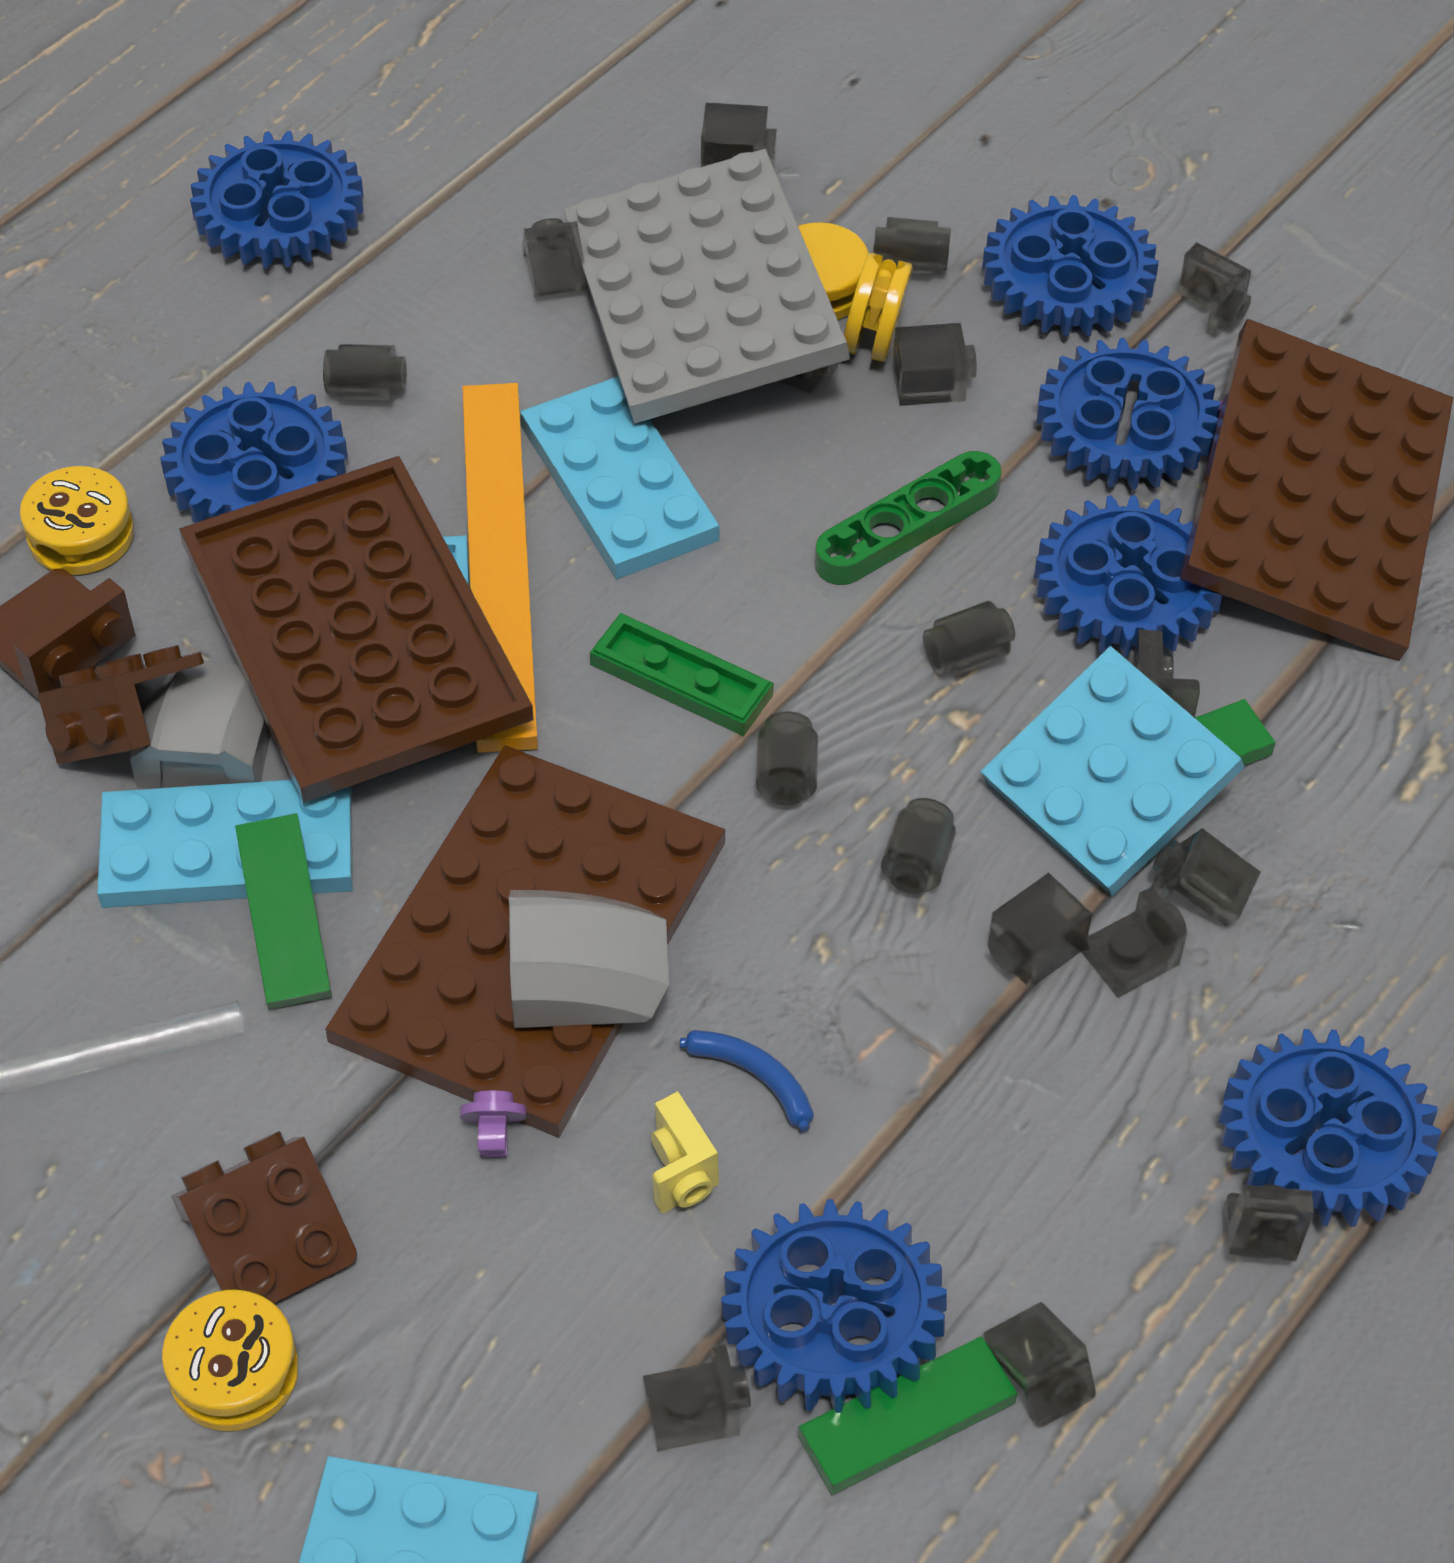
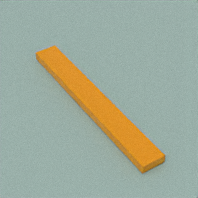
(499, 537)

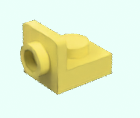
(687, 1155)

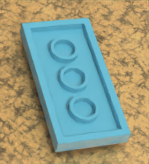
(619, 478)
(185, 842)

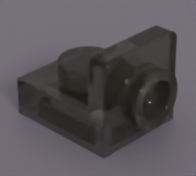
(554, 257)
(1217, 285)
(1160, 670)
(1206, 875)
(1138, 944)
(1267, 1222)
(1044, 1362)
(697, 1401)

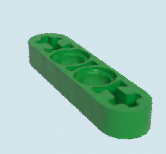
(902, 511)

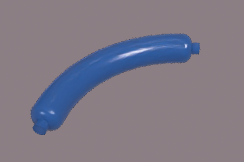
(758, 1063)

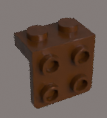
(61, 628)
(101, 710)
(267, 1220)

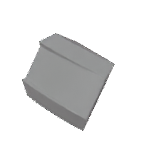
(202, 731)
(584, 960)

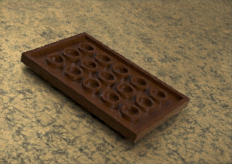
(1320, 490)
(354, 628)
(440, 977)

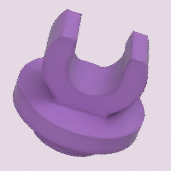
(492, 1113)

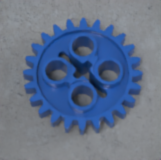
(277, 199)
(1070, 265)
(1168, 425)
(250, 450)
(1122, 574)
(1292, 1086)
(819, 1355)

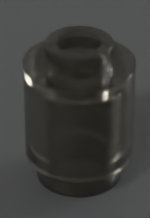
(914, 242)
(364, 372)
(969, 638)
(787, 758)
(919, 846)

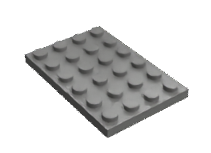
(704, 286)

